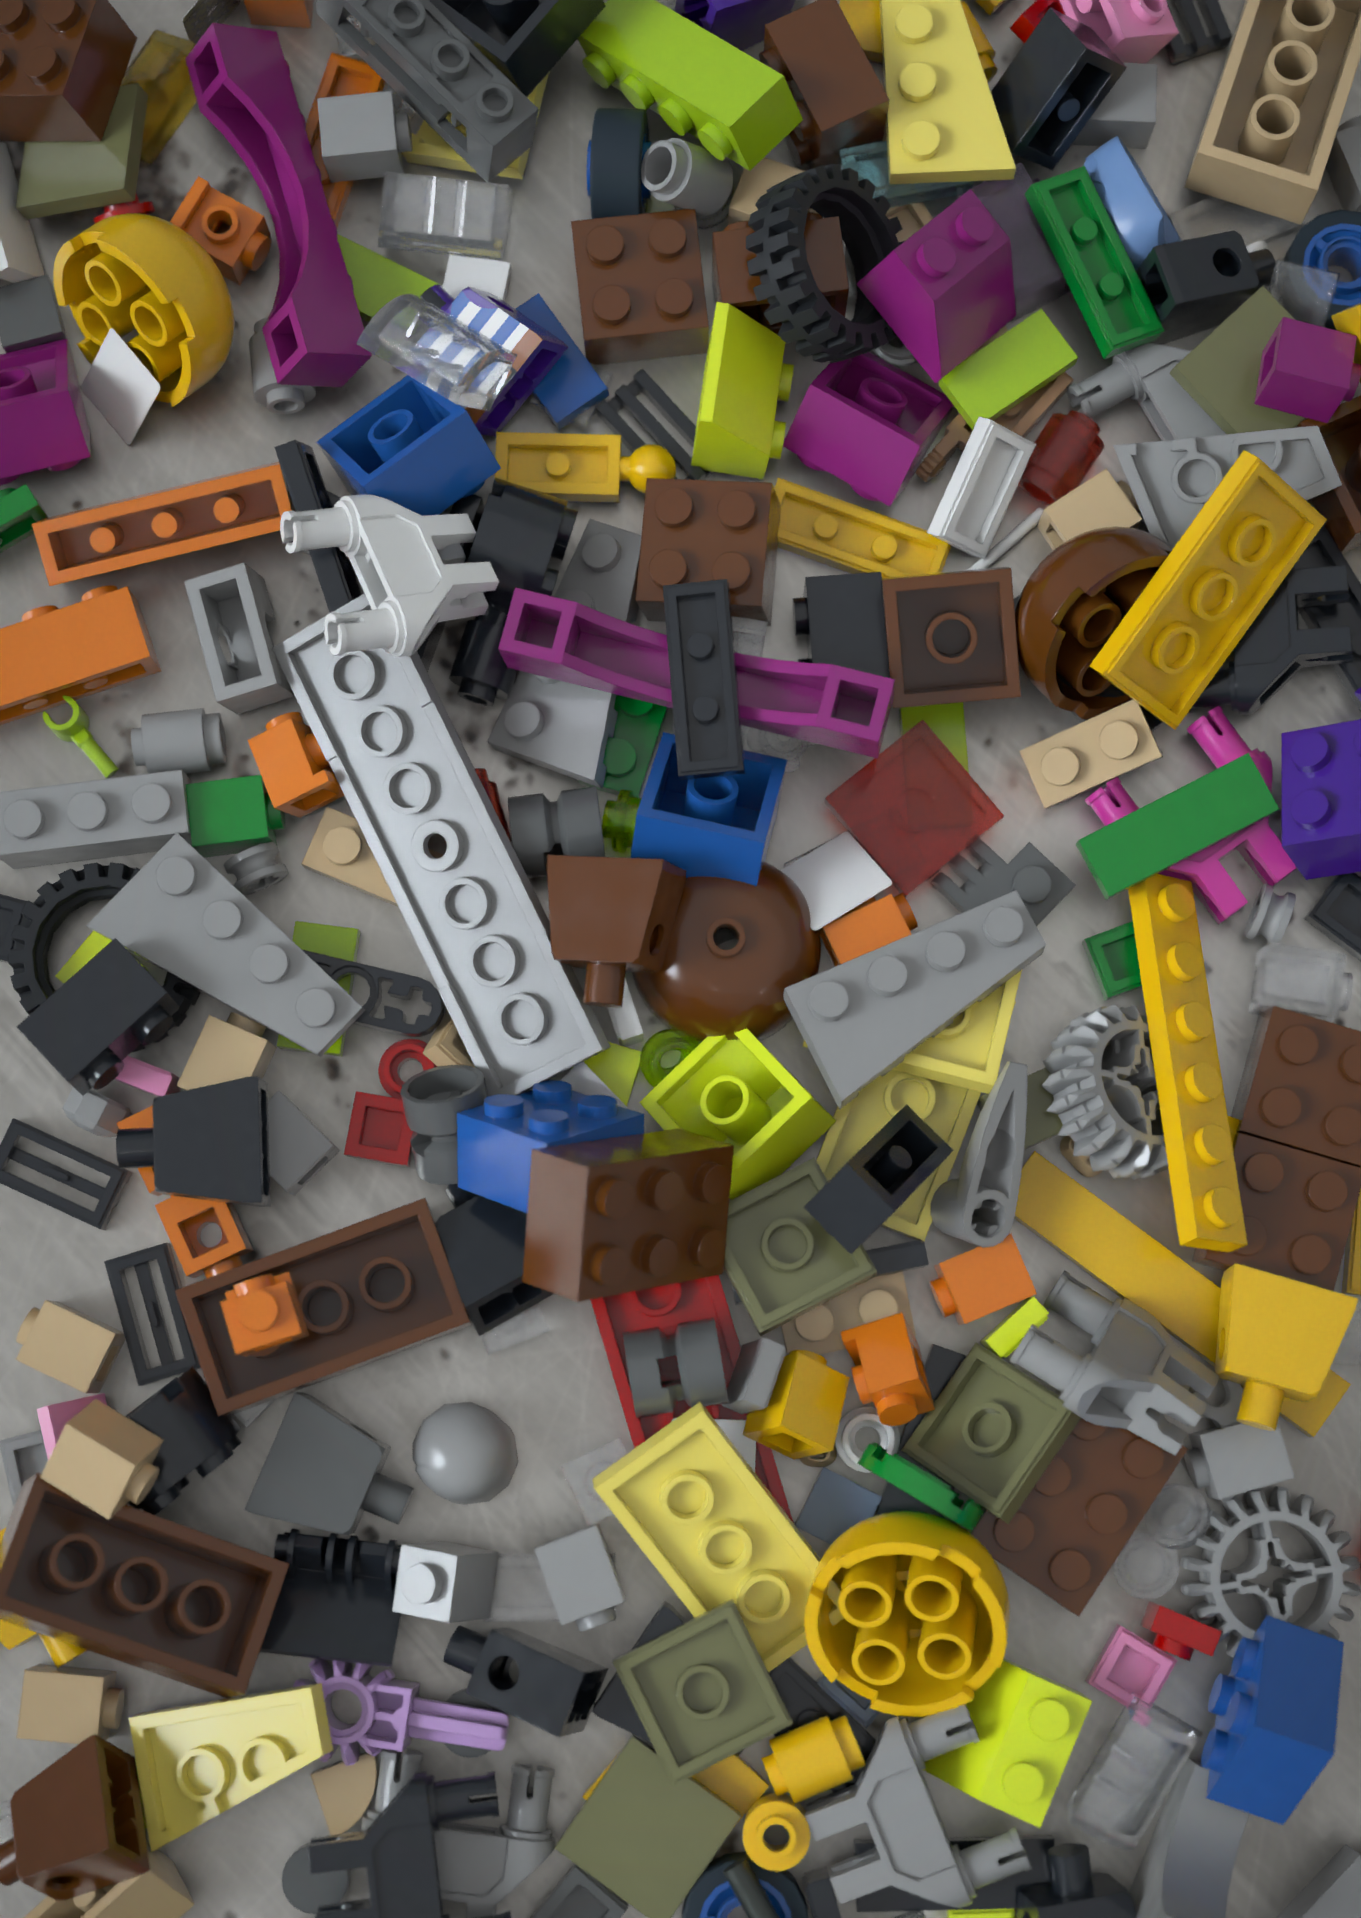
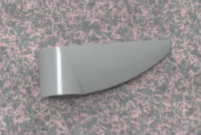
(985, 1196)

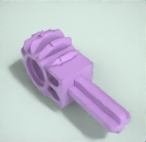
(396, 1714)

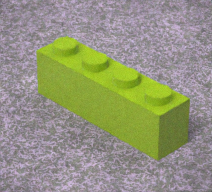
(690, 79)

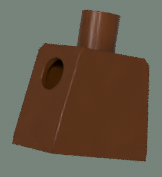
(611, 918)
(77, 1824)

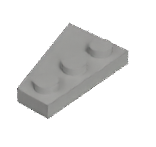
(1180, 475)

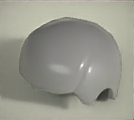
(465, 1453)

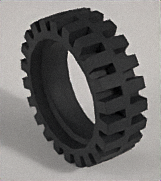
(786, 272)
(47, 914)

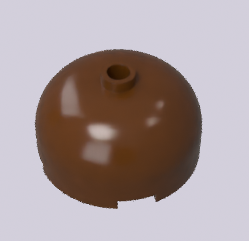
(1075, 607)
(726, 991)

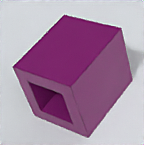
(1307, 370)

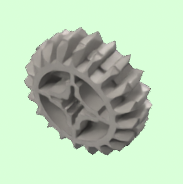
(1108, 1092)
(1326, 1566)

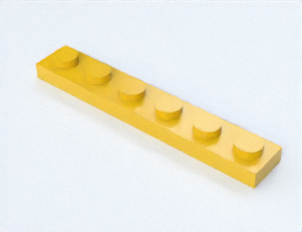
(1186, 1065)

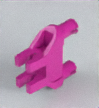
(1255, 844)

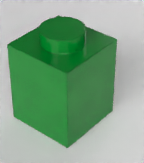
(231, 815)

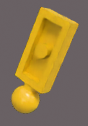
(578, 464)

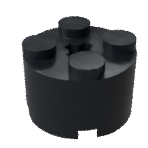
(519, 537)
(191, 1432)

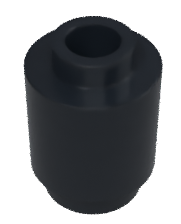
(478, 663)

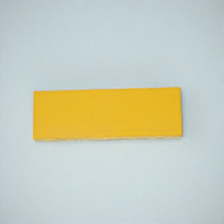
(853, 536)

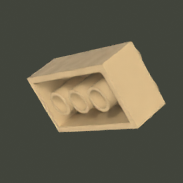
(1278, 105)

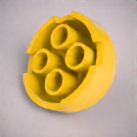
(154, 280)
(922, 1612)

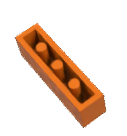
(162, 523)
(73, 652)

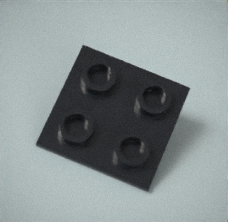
(335, 1599)

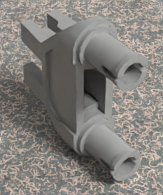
(1146, 378)
(1127, 1376)
(905, 1823)
(480, 1861)

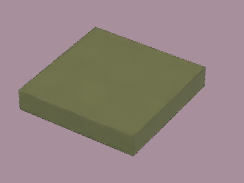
(86, 173)
(1226, 367)
(783, 1255)
(992, 1432)
(702, 1692)
(645, 1834)

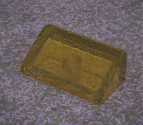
(165, 78)

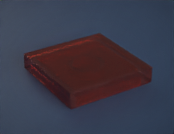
(913, 808)

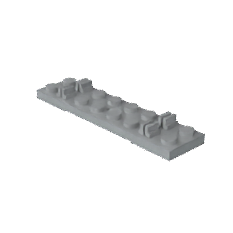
(474, 903)

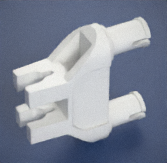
(405, 566)

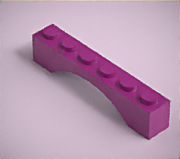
(250, 99)
(782, 697)

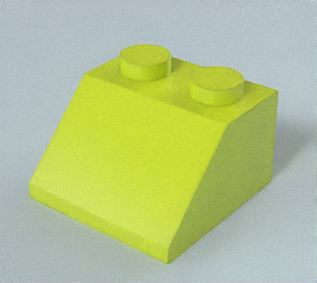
(740, 396)
(744, 1099)
(1024, 1743)

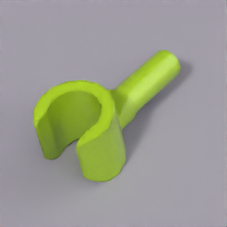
(77, 731)

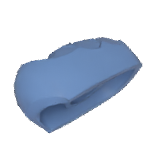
(1129, 200)

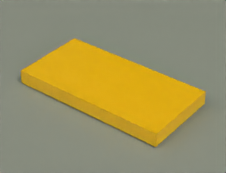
(1209, 590)

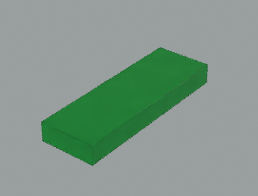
(1094, 262)
(1177, 826)

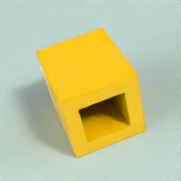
(802, 1407)

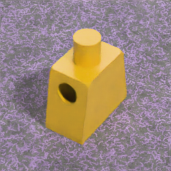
(1276, 1339)

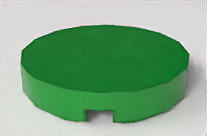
(920, 1485)

